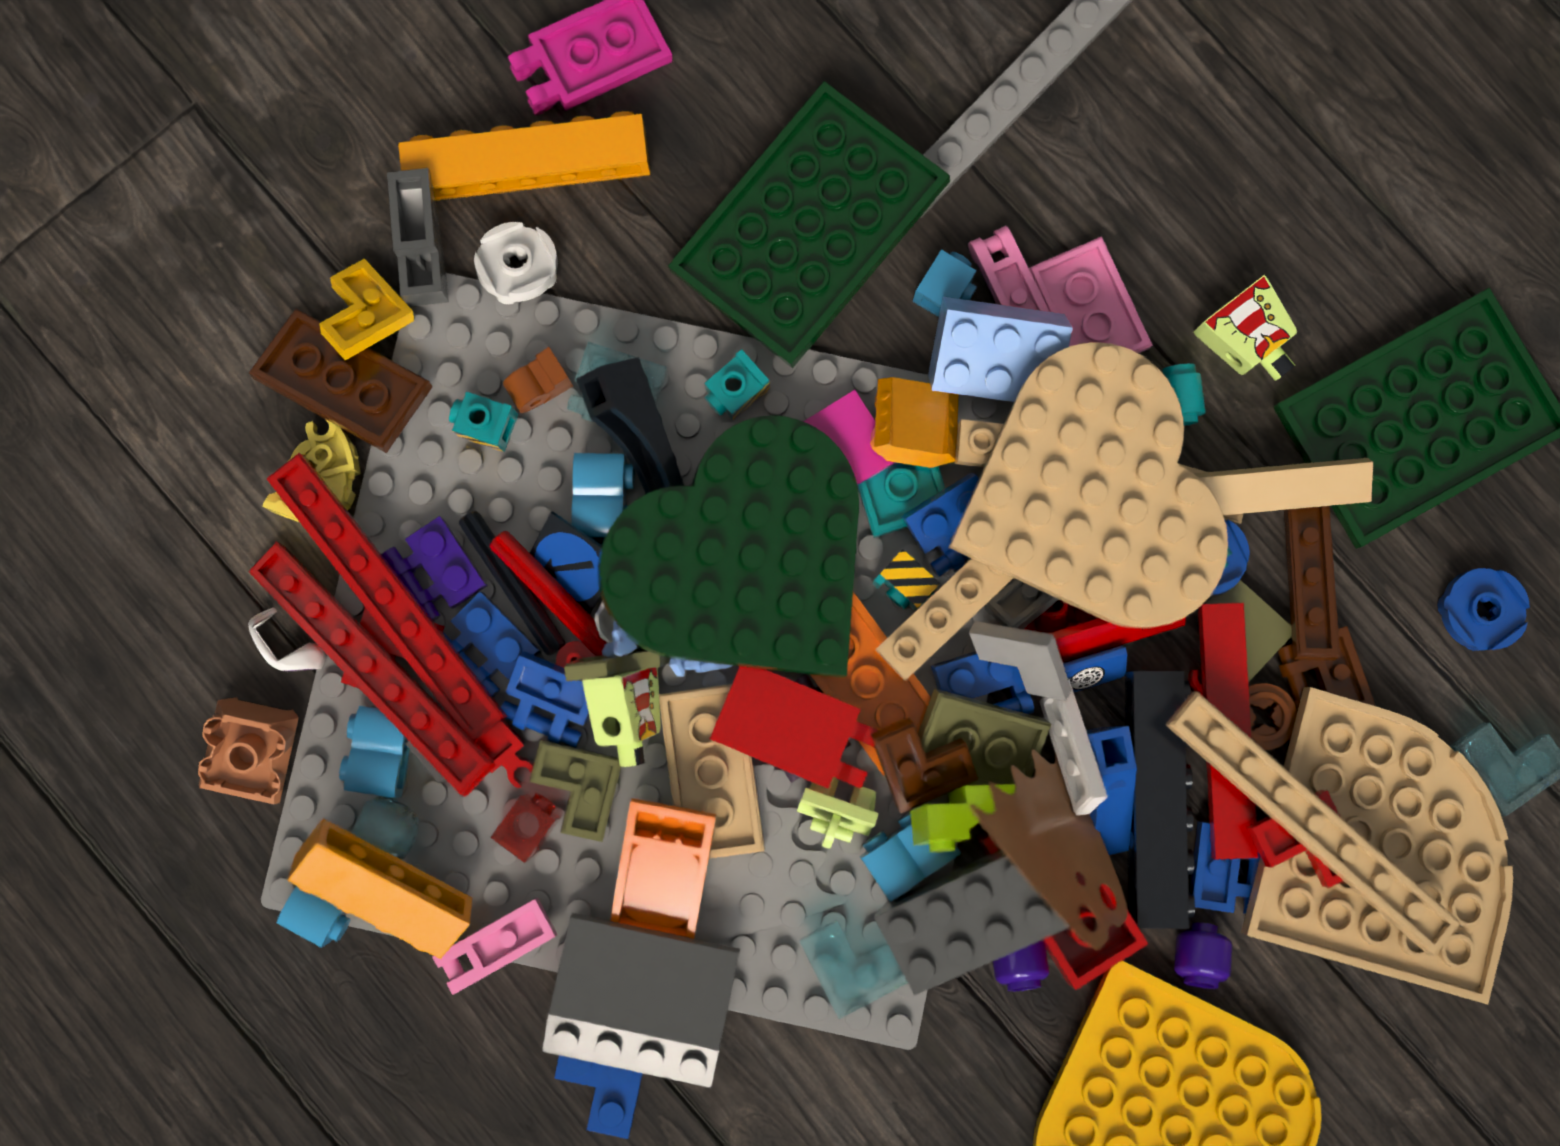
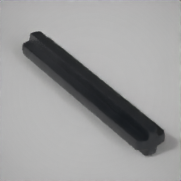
(512, 585)

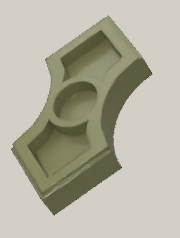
(604, 666)

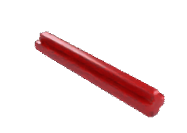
(548, 590)

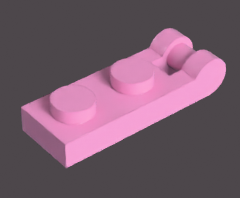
(1010, 277)
(497, 945)

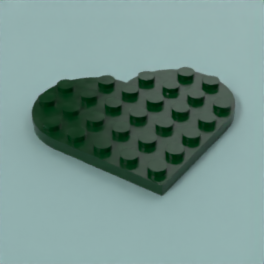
(745, 559)

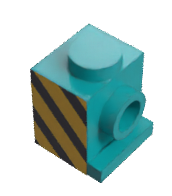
(735, 403)
(493, 431)
(907, 582)

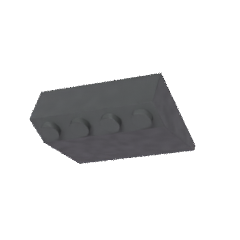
(640, 1000)

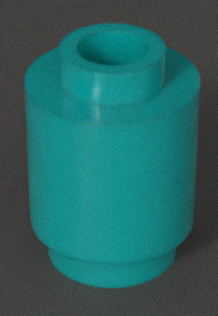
(1188, 390)

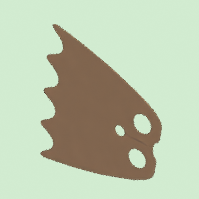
(1052, 844)

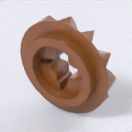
(1282, 715)

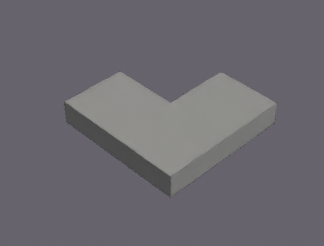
(1030, 651)

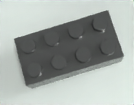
(964, 921)

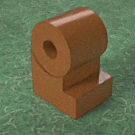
(537, 382)

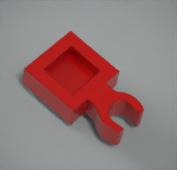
(501, 746)

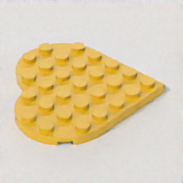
(1175, 1073)

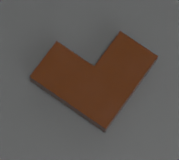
(917, 775)

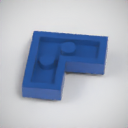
(613, 1097)

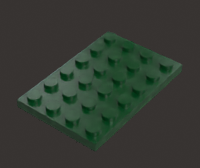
(809, 224)
(1429, 414)

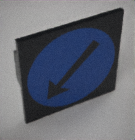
(570, 559)

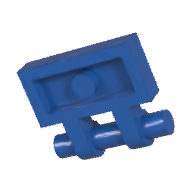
(937, 520)
(494, 636)
(545, 686)
(1216, 880)

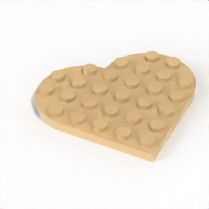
(1092, 493)

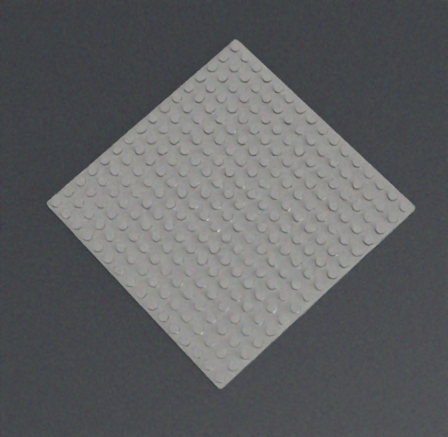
(435, 473)

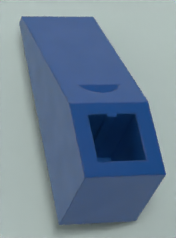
(1118, 770)

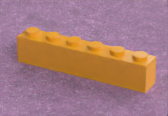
(530, 156)

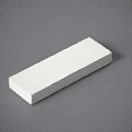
(1074, 753)

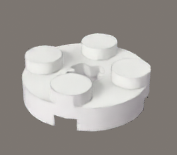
(520, 283)

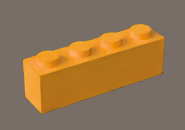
(380, 889)

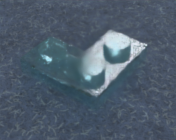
(1510, 776)
(848, 979)

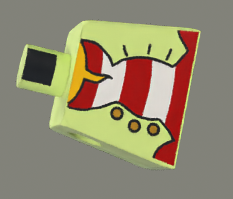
(1251, 331)
(624, 711)

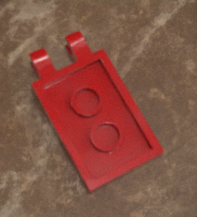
(790, 727)

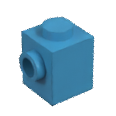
(947, 277)

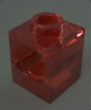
(511, 837)

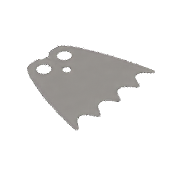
(776, 888)

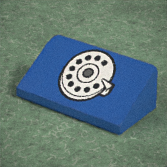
(1096, 668)

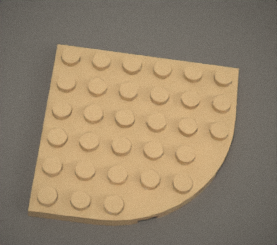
(1422, 813)

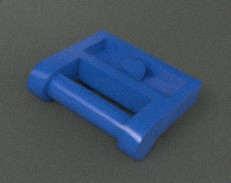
(976, 677)

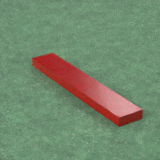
(1227, 690)

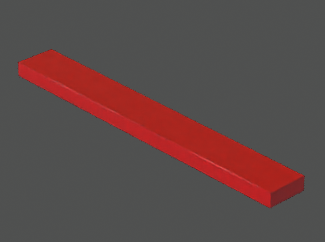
(386, 597)
(373, 670)

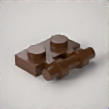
(1338, 676)

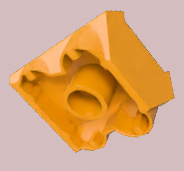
(914, 423)

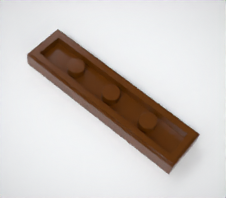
(1311, 584)

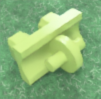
(837, 817)

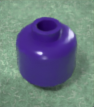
(1203, 956)
(1023, 968)

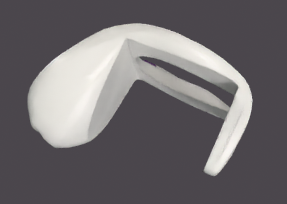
(305, 658)

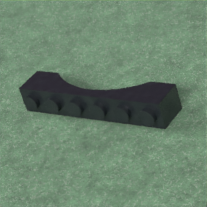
(624, 407)

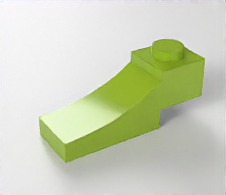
(951, 823)

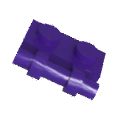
(445, 563)

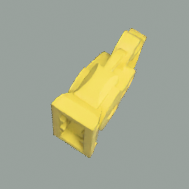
(332, 458)

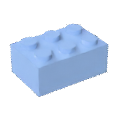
(992, 347)

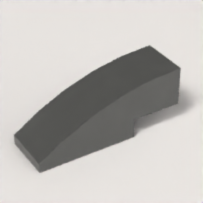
(417, 238)

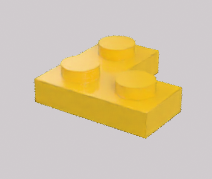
(372, 310)

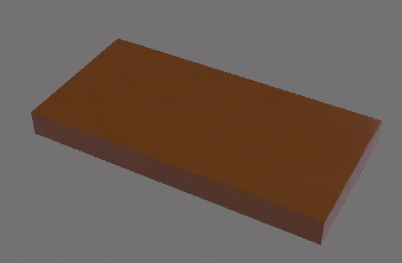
(361, 395)

